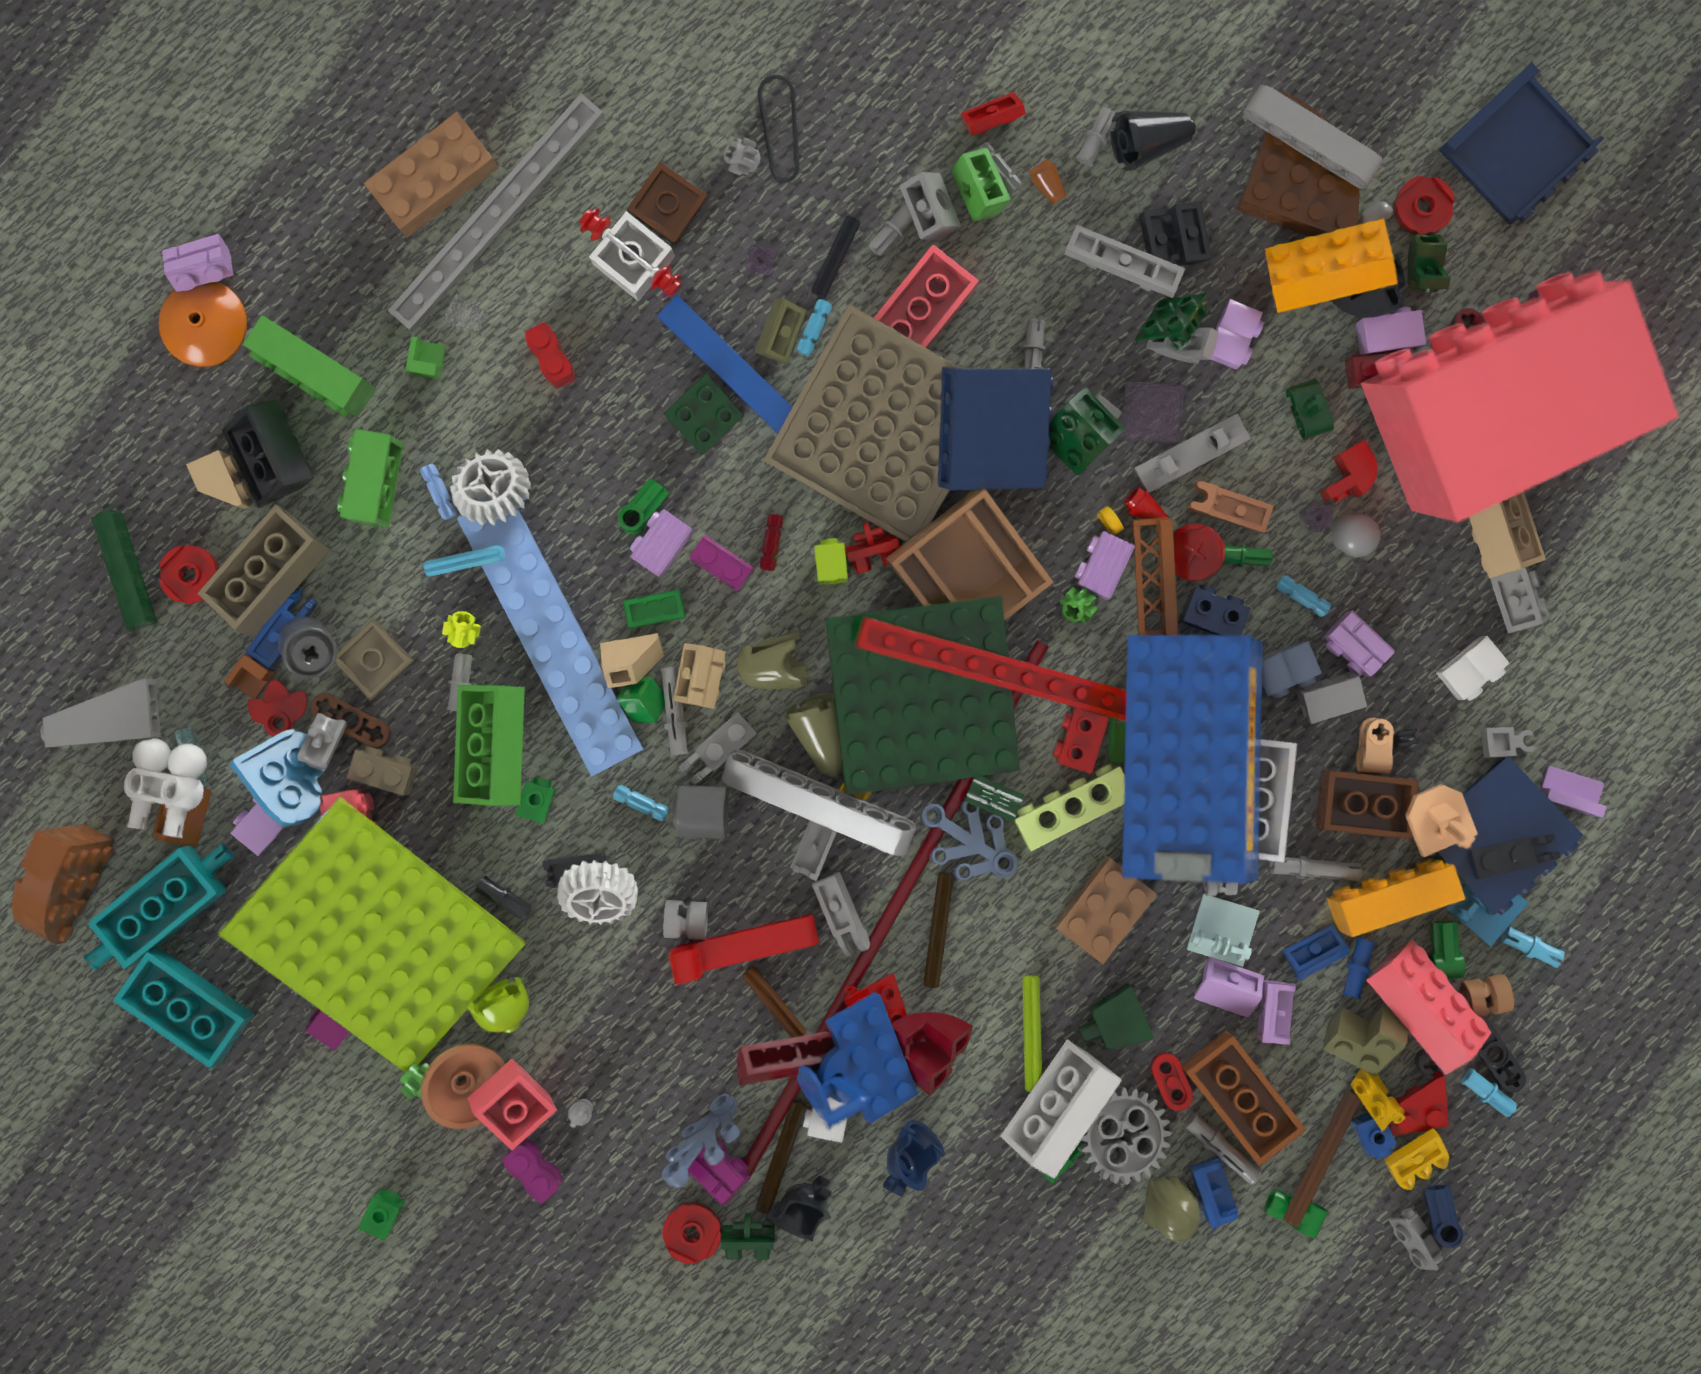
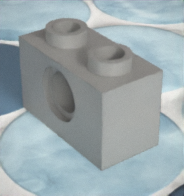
(930, 206)

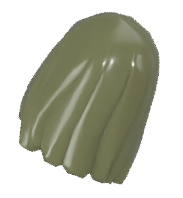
(772, 664)
(1172, 1208)

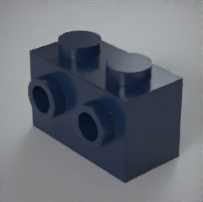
(1214, 613)

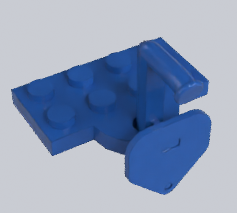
(862, 1068)

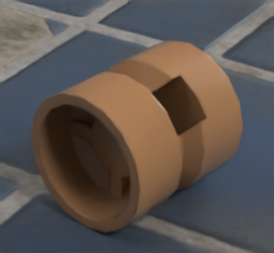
(1491, 995)

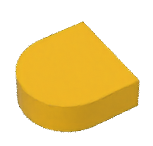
(1110, 520)

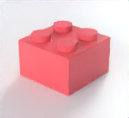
(511, 1104)

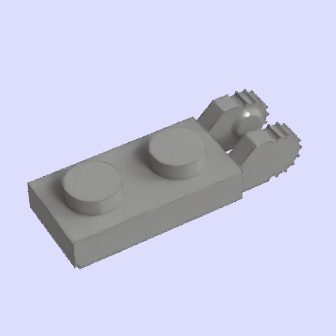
(715, 749)
(841, 914)

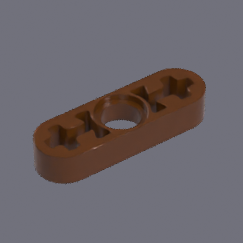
(373, 723)

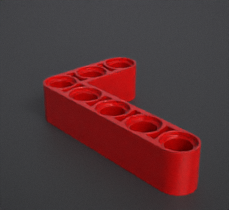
(692, 960)

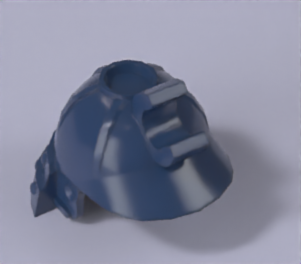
(912, 1157)

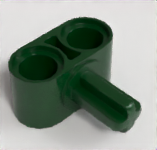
(1310, 409)

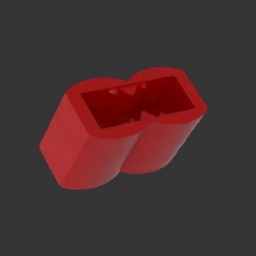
(552, 360)

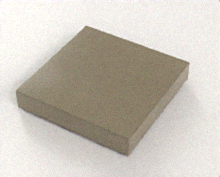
(372, 659)

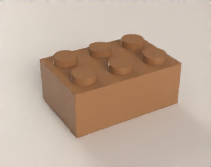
(1104, 910)

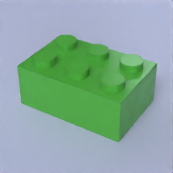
(370, 478)

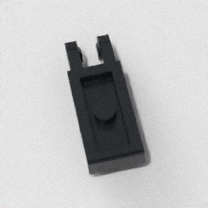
(1510, 856)

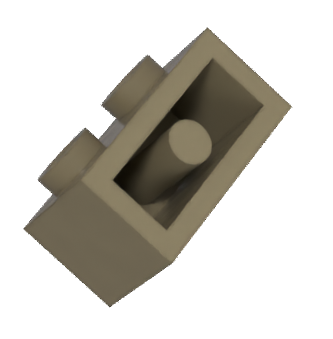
(383, 772)

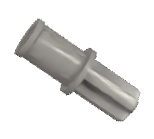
(1096, 137)
(892, 230)
(1034, 343)
(460, 676)
(580, 1112)

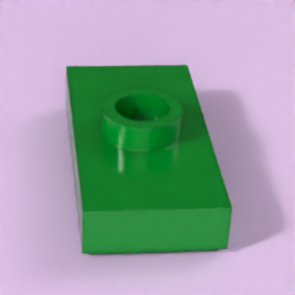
(654, 609)

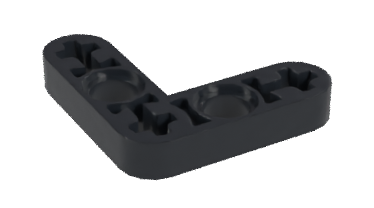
(1499, 1075)

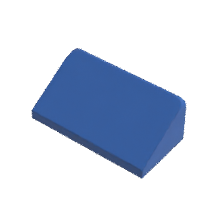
(1316, 952)

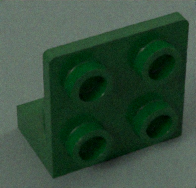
(1082, 431)

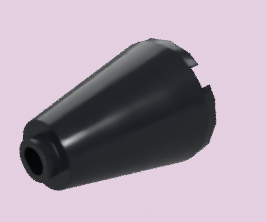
(1148, 135)

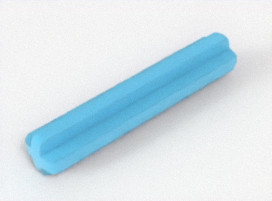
(464, 560)

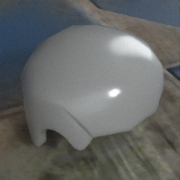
(1356, 535)

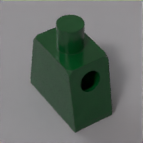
(1117, 1020)

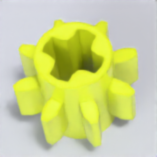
(461, 629)

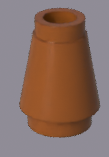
(1048, 181)

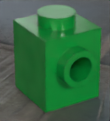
(536, 800)
(382, 1214)

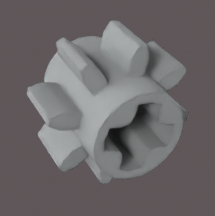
(742, 156)

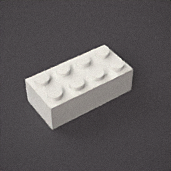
(1060, 1108)

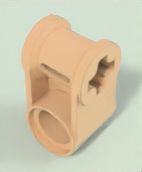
(1375, 751)

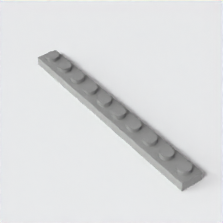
(496, 212)

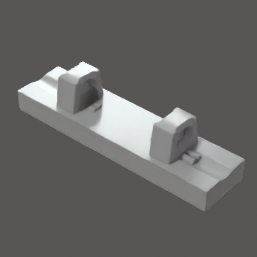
(1124, 261)
(1191, 453)

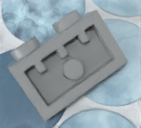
(1519, 599)

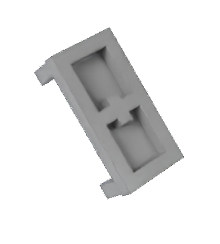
(1331, 697)
(813, 850)

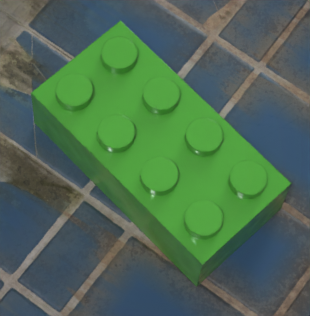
(305, 364)
(488, 745)

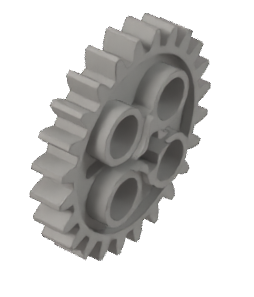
(1130, 1160)

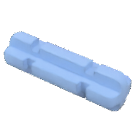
(438, 491)

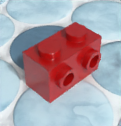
(1080, 740)

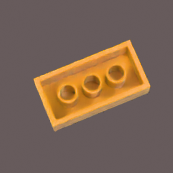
(1331, 265)
(1395, 897)

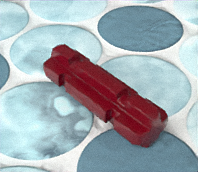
(771, 542)

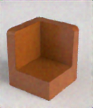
(249, 676)

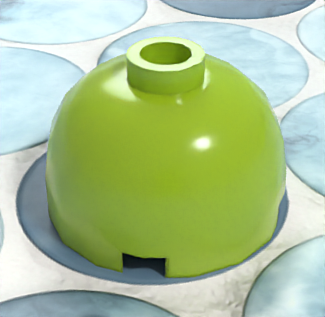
(501, 1006)

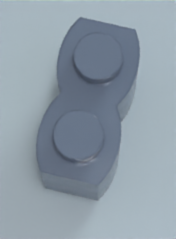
(1288, 668)

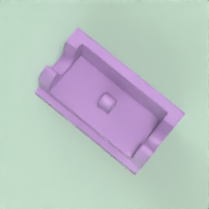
(1275, 1012)

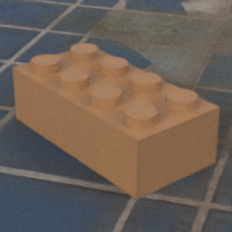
(431, 175)

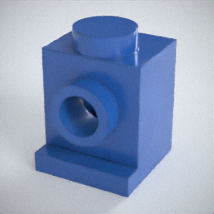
(1366, 1129)

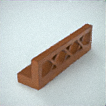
(1165, 572)

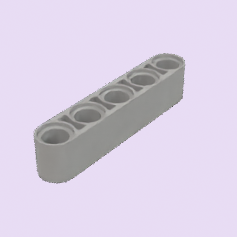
(1312, 136)

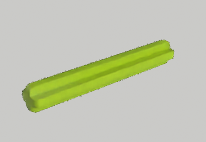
(1032, 1031)

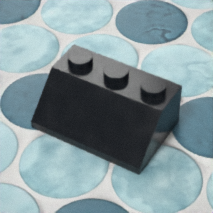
(267, 452)

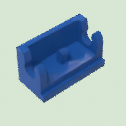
(1214, 1192)

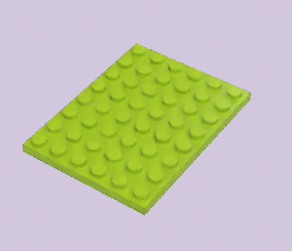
(372, 936)

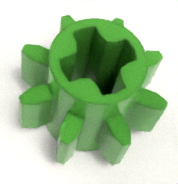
(1079, 605)
(412, 1079)

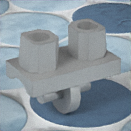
(321, 741)

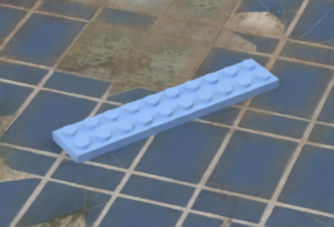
(555, 643)

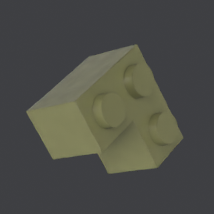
(1366, 1042)

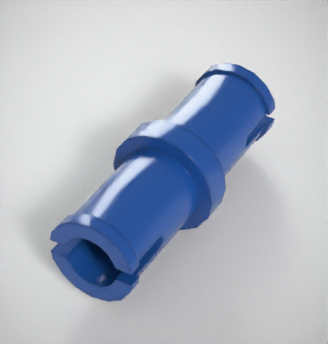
(1358, 968)

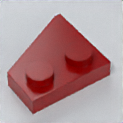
(1423, 1107)

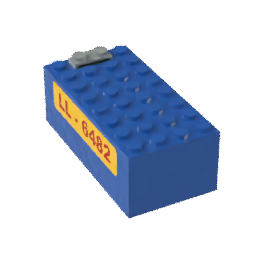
(1192, 758)

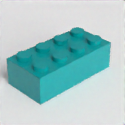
(183, 1007)

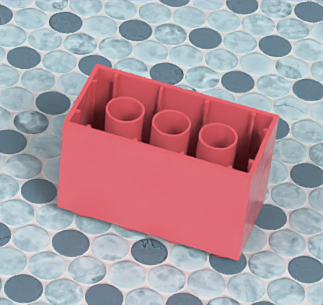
(1519, 395)

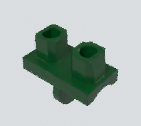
(994, 797)
(747, 1236)

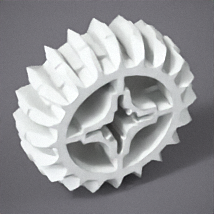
(472, 488)
(597, 892)

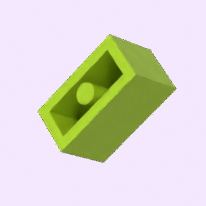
(831, 562)

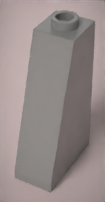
(111, 717)

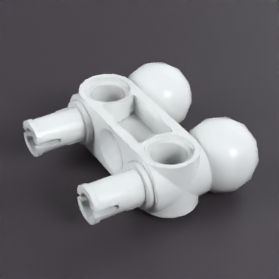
(177, 790)

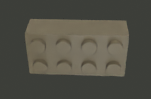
(263, 571)

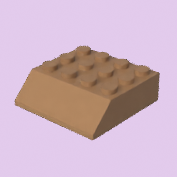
(970, 556)

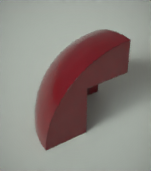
(931, 1045)

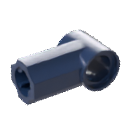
(1442, 1213)

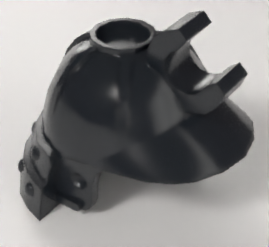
(802, 1209)

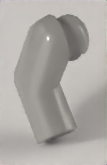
(1377, 211)

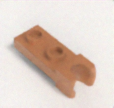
(1231, 507)

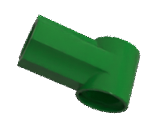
(644, 504)
(1446, 950)
(1313, 1220)

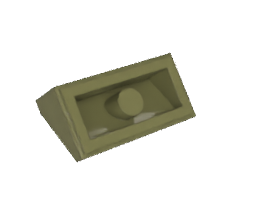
(781, 330)

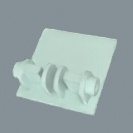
(1223, 930)

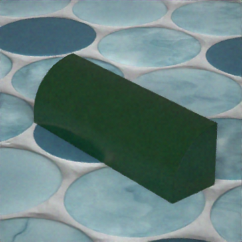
(123, 570)

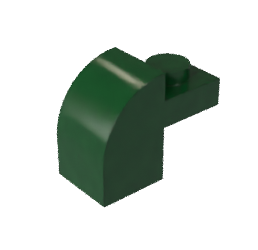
(1426, 263)

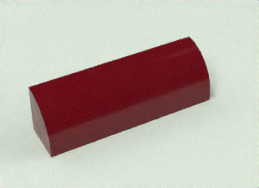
(781, 1057)

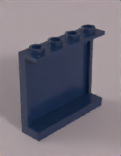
(1519, 147)
(994, 428)
(1504, 809)

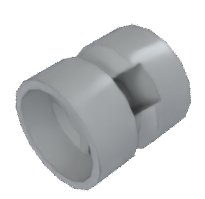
(685, 919)

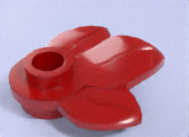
(278, 704)

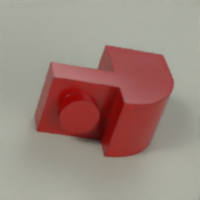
(1359, 473)

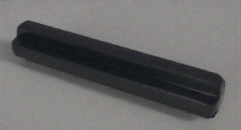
(835, 256)

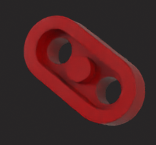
(1171, 1080)

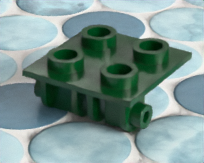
(1174, 319)
(703, 414)

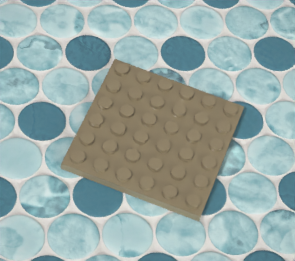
(869, 426)

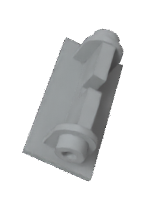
(1423, 1251)

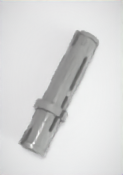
(674, 713)
(1303, 867)
(1213, 1141)

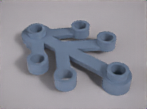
(973, 843)
(722, 1111)

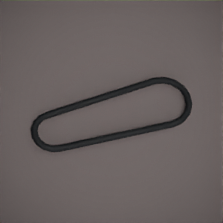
(765, 128)

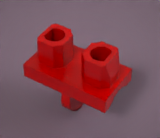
(860, 552)

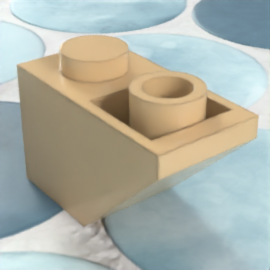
(217, 477)
(629, 659)

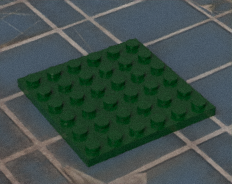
(917, 722)

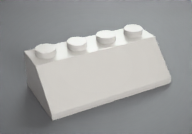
(1276, 787)

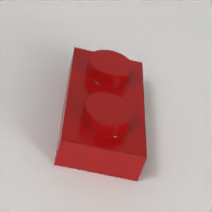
(993, 113)

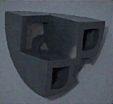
(1376, 301)

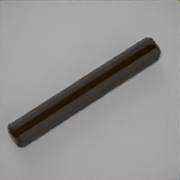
(938, 930)
(781, 1156)

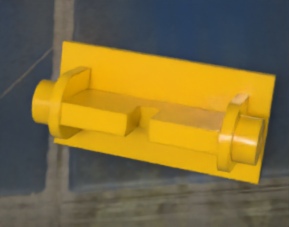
(1373, 1096)

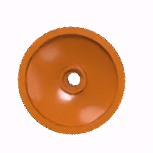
(214, 336)

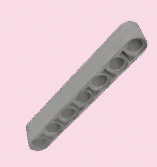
(818, 802)

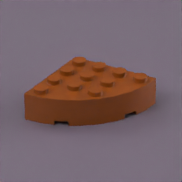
(59, 874)

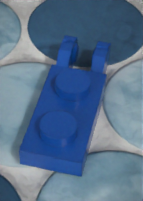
(265, 645)

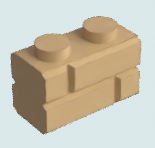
(699, 676)

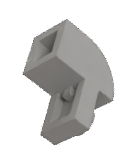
(1198, 348)

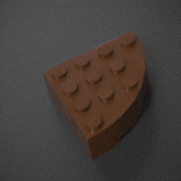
(1296, 190)

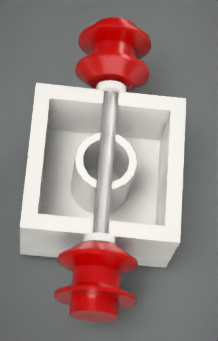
(631, 255)

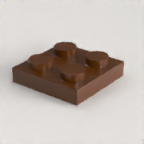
(667, 203)

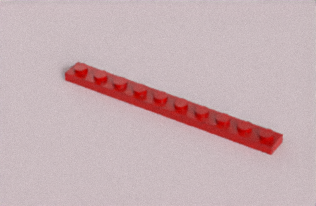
(991, 668)

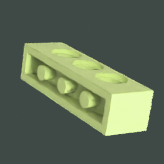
(1090, 809)

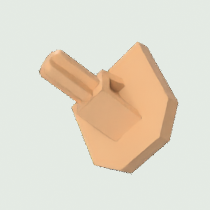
(1440, 820)

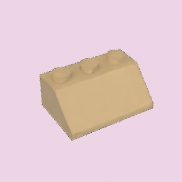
(1507, 536)

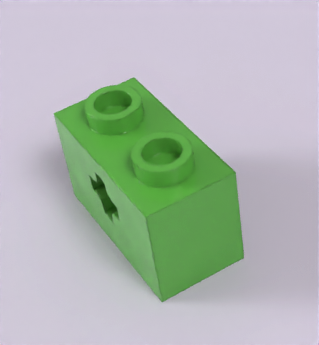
(980, 184)

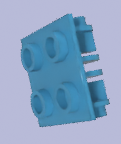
(1486, 926)

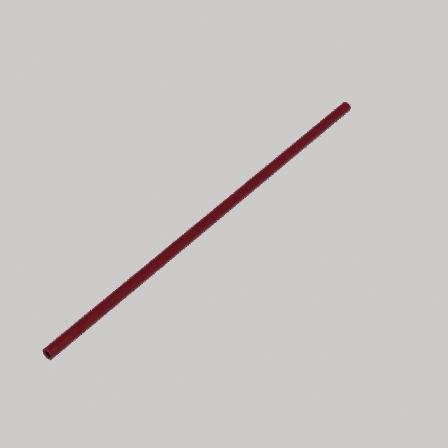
(876, 939)

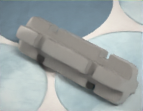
(1010, 181)

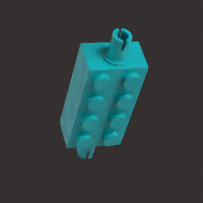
(157, 906)

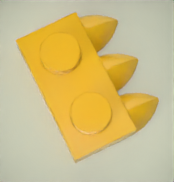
(1417, 1159)

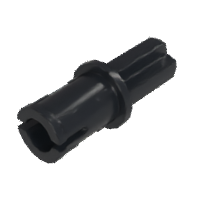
(503, 898)

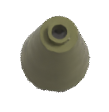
(818, 731)

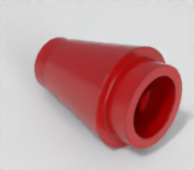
(1143, 505)

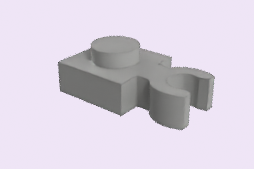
(1503, 742)

